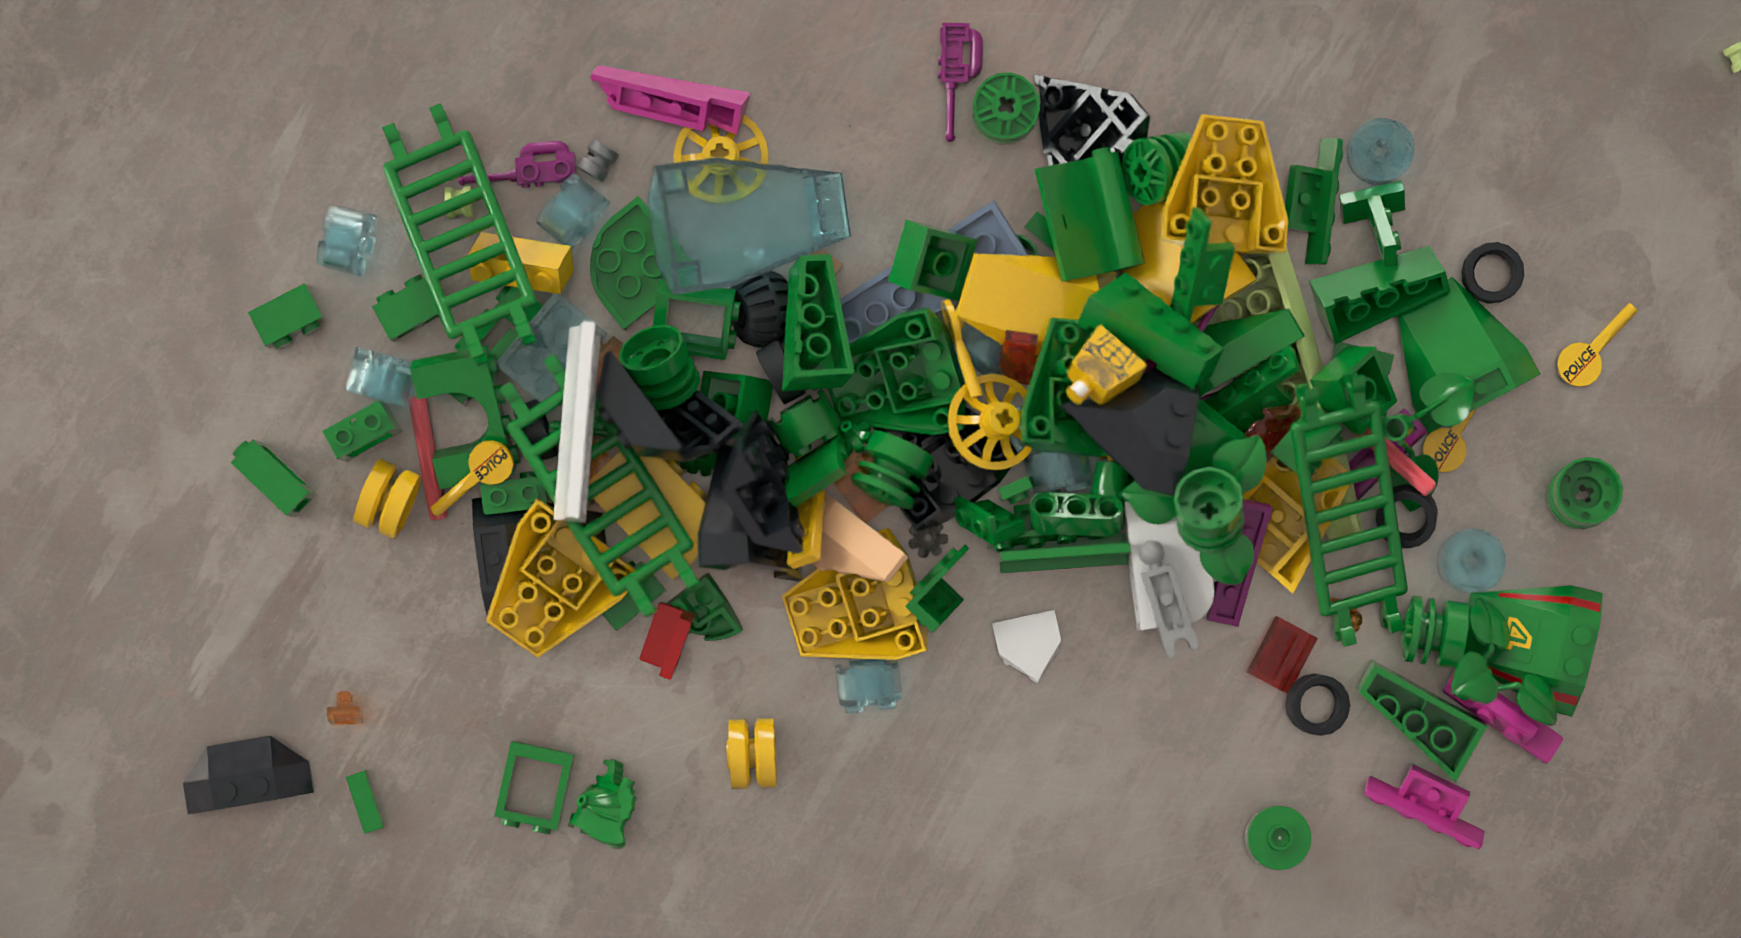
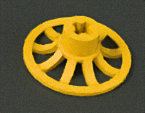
(721, 146)
(996, 422)

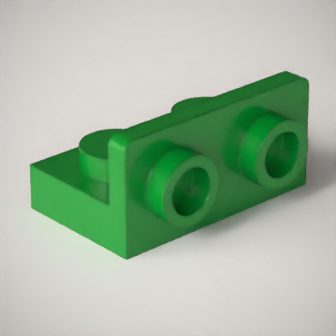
(987, 520)

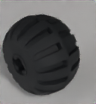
(762, 309)

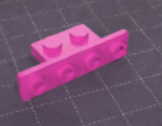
(1513, 724)
(1430, 801)

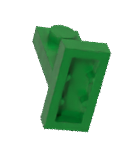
(1377, 205)

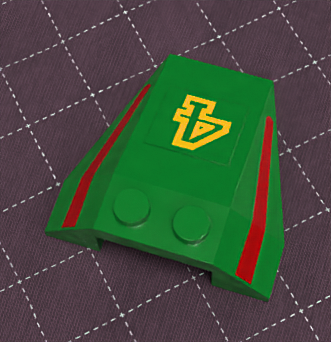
(1549, 637)

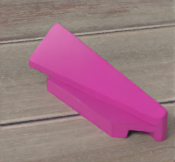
(672, 99)

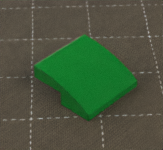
(816, 470)

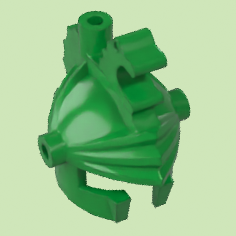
(606, 807)

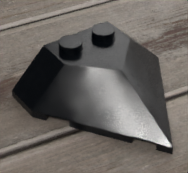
(1086, 118)
(1144, 428)

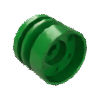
(1005, 127)
(1153, 164)
(660, 366)
(893, 466)
(1601, 484)
(1204, 495)
(1435, 632)

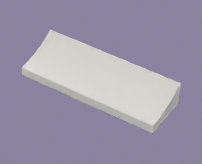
(577, 422)

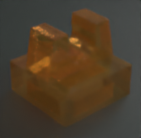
(344, 712)

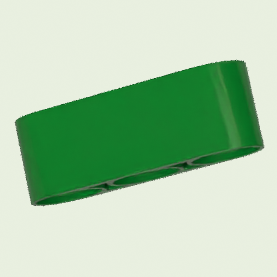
(1089, 506)

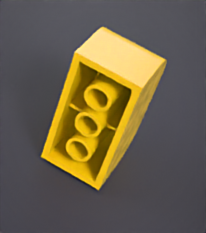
(683, 498)

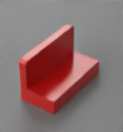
(667, 638)

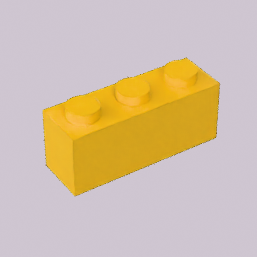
(545, 263)

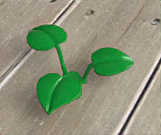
(1449, 401)
(1247, 464)
(1474, 679)

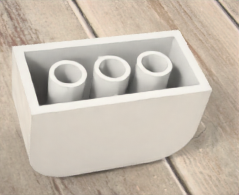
(1192, 578)

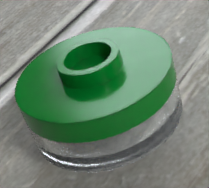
(1277, 838)

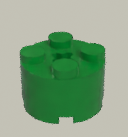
(806, 423)

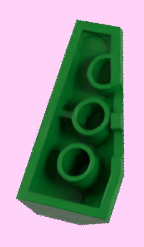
(1248, 343)

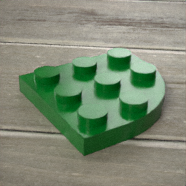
(625, 264)

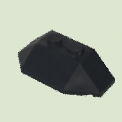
(633, 414)
(700, 425)
(245, 775)

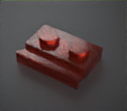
(1274, 425)
(1282, 654)

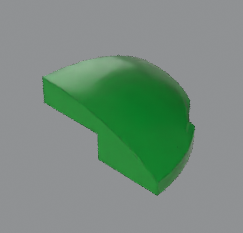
(712, 610)

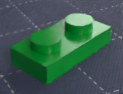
(1015, 491)

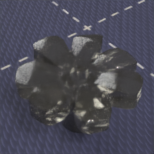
(931, 545)

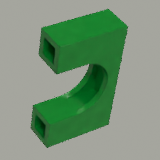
(459, 374)

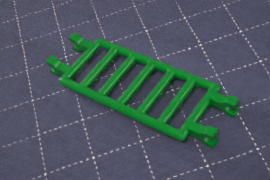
(423, 248)
(1312, 421)
(584, 533)

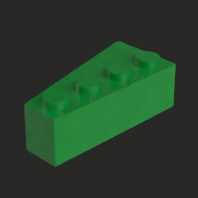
(1375, 293)
(815, 329)
(1152, 330)
(1430, 722)

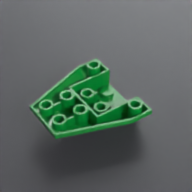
(1462, 338)
(903, 376)
(1043, 421)

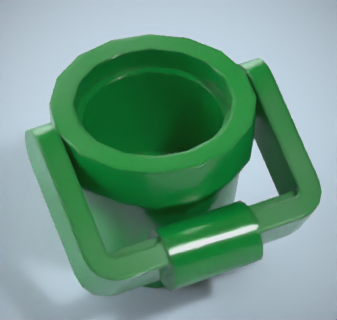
(1110, 479)

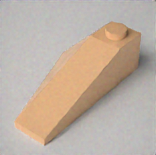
(854, 547)

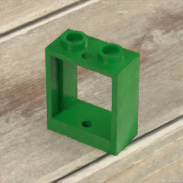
(699, 344)
(372, 427)
(272, 477)
(543, 754)

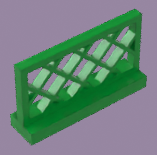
(1057, 556)

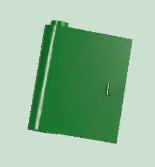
(1090, 216)

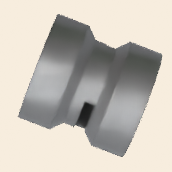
(597, 160)

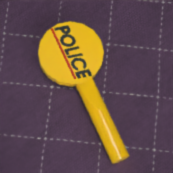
(965, 362)
(1580, 362)
(1447, 446)
(489, 463)

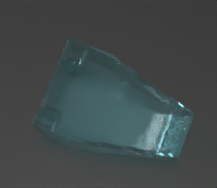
(739, 219)

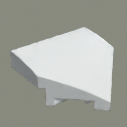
(1028, 642)

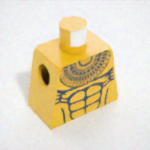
(1103, 369)

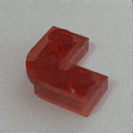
(1018, 356)

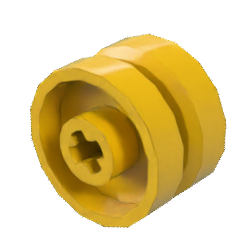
(386, 497)
(752, 753)

